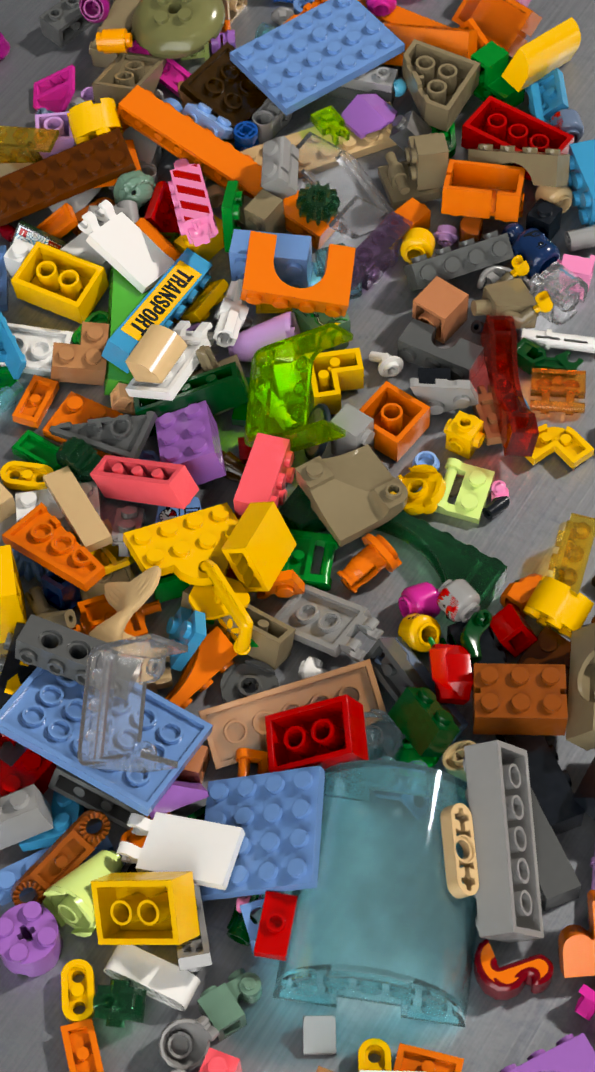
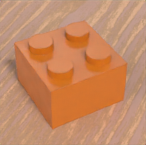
(397, 420)

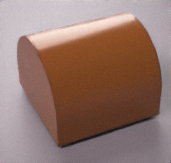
(471, 228)

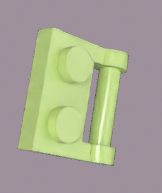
(472, 493)

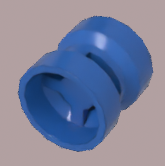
(245, 135)

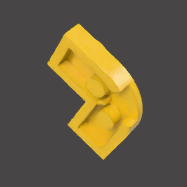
(564, 442)

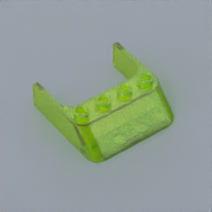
(283, 386)

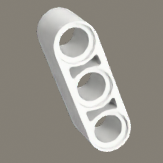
(157, 976)

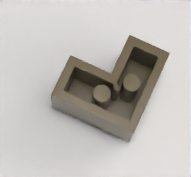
(428, 160)
(262, 213)

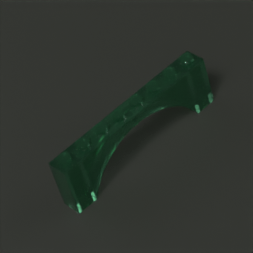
(444, 552)

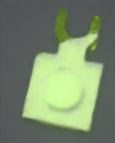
(330, 122)

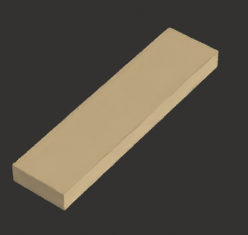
(77, 509)

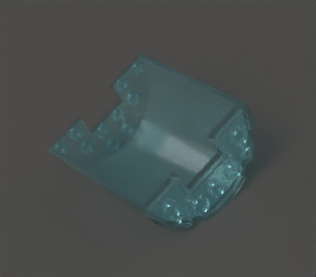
(382, 903)

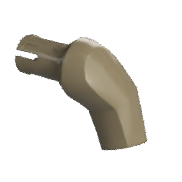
(42, 609)

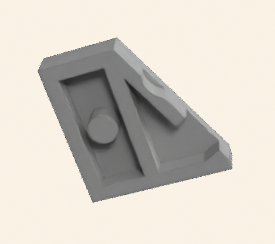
(445, 394)

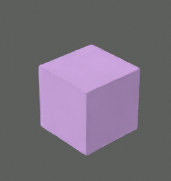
(59, 122)

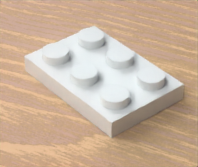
(29, 500)

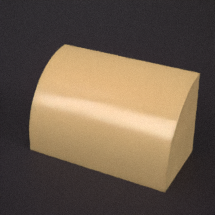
(155, 354)

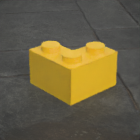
(336, 373)

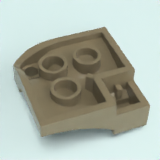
(351, 492)

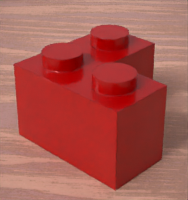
(24, 772)

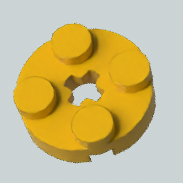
(432, 489)

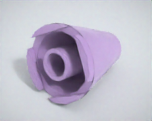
(263, 334)

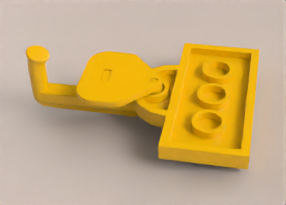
(193, 552)

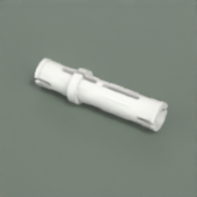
(559, 340)

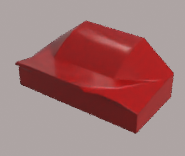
(451, 673)

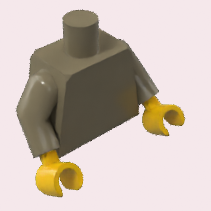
(512, 298)

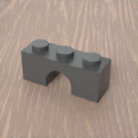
(419, 347)

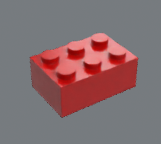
(317, 735)

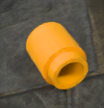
(114, 41)

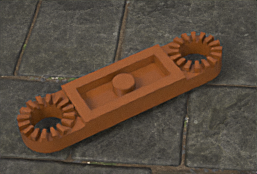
(62, 856)

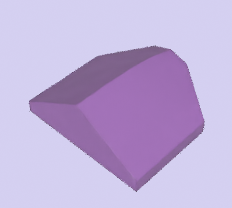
(368, 114)
(179, 795)

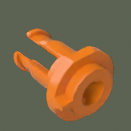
(369, 562)

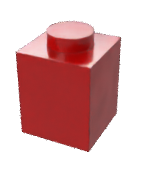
(512, 630)

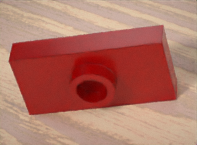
(275, 925)

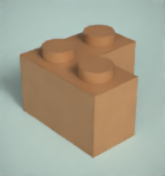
(82, 362)

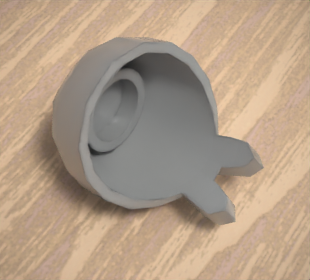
(186, 1042)

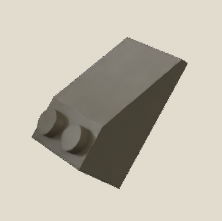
(126, 73)

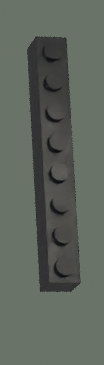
(547, 779)

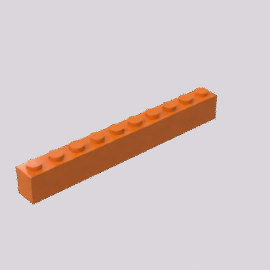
(216, 157)

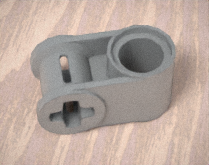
(269, 120)

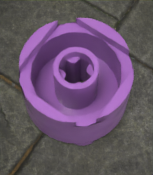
(28, 922)

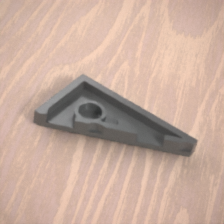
(116, 436)

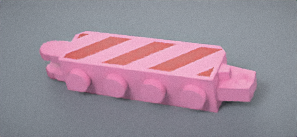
(192, 203)

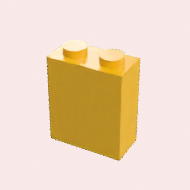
(259, 546)

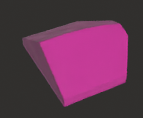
(55, 90)

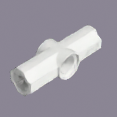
(230, 316)

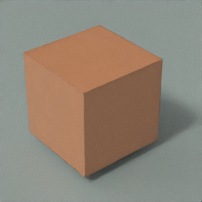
(442, 307)

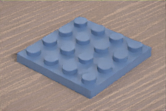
(280, 827)

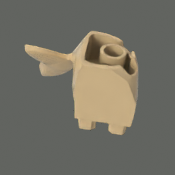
(126, 600)

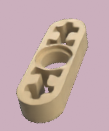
(469, 871)

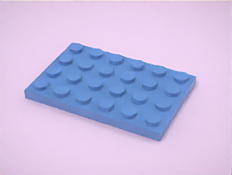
(316, 53)
(48, 719)

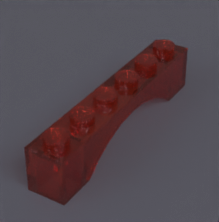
(515, 420)

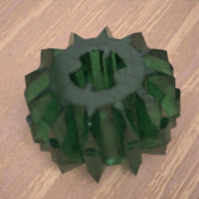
(318, 203)
(79, 457)

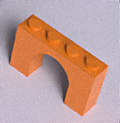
(264, 286)

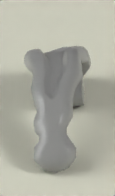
(494, 273)

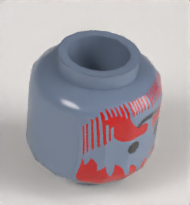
(569, 122)

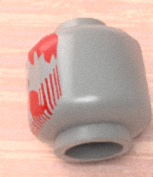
(458, 600)

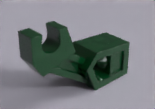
(533, 356)

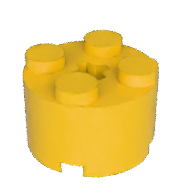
(93, 120)
(558, 606)

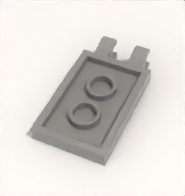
(329, 622)

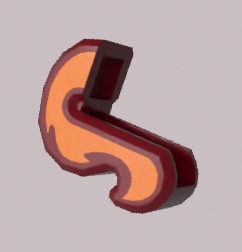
(509, 980)

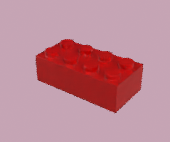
(506, 125)

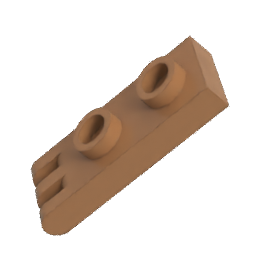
(486, 412)

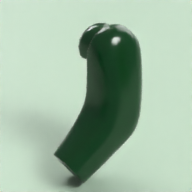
(472, 632)

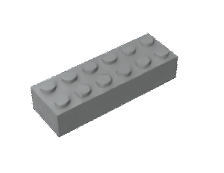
(504, 842)

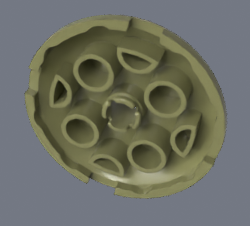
(176, 26)

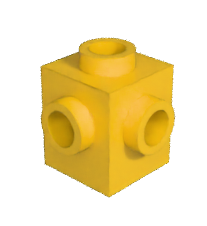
(464, 434)

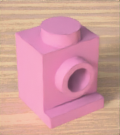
(580, 266)

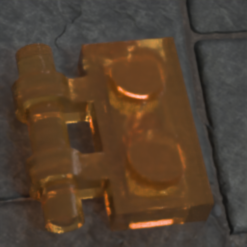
(559, 384)

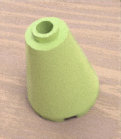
(71, 896)

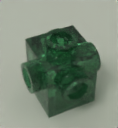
(119, 1003)

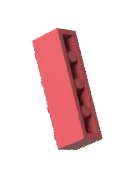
(144, 481)

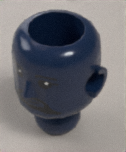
(532, 246)

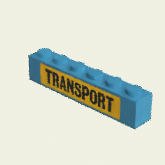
(160, 305)

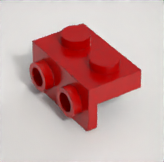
(161, 209)

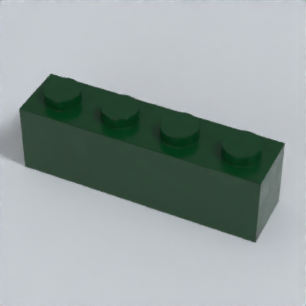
(220, 388)

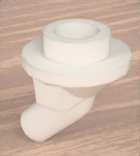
(389, 365)
(310, 667)

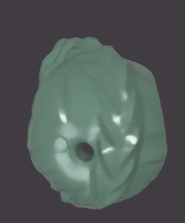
(137, 181)

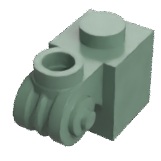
(222, 1002)

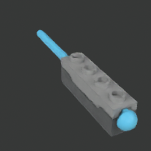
(377, 81)

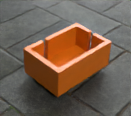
(500, 21)
(483, 190)

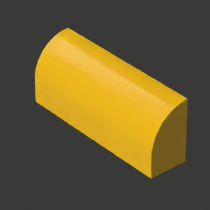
(543, 55)

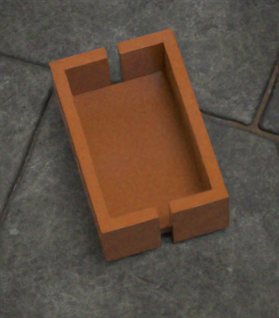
(519, 699)

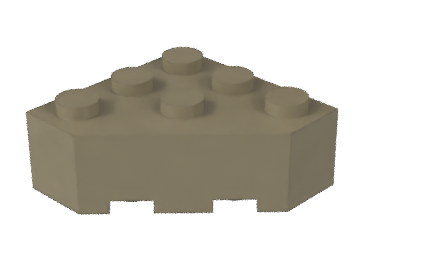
(439, 82)

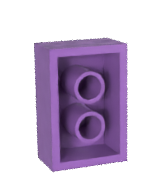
(191, 440)

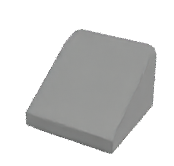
(319, 1034)

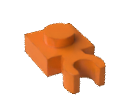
(285, 586)

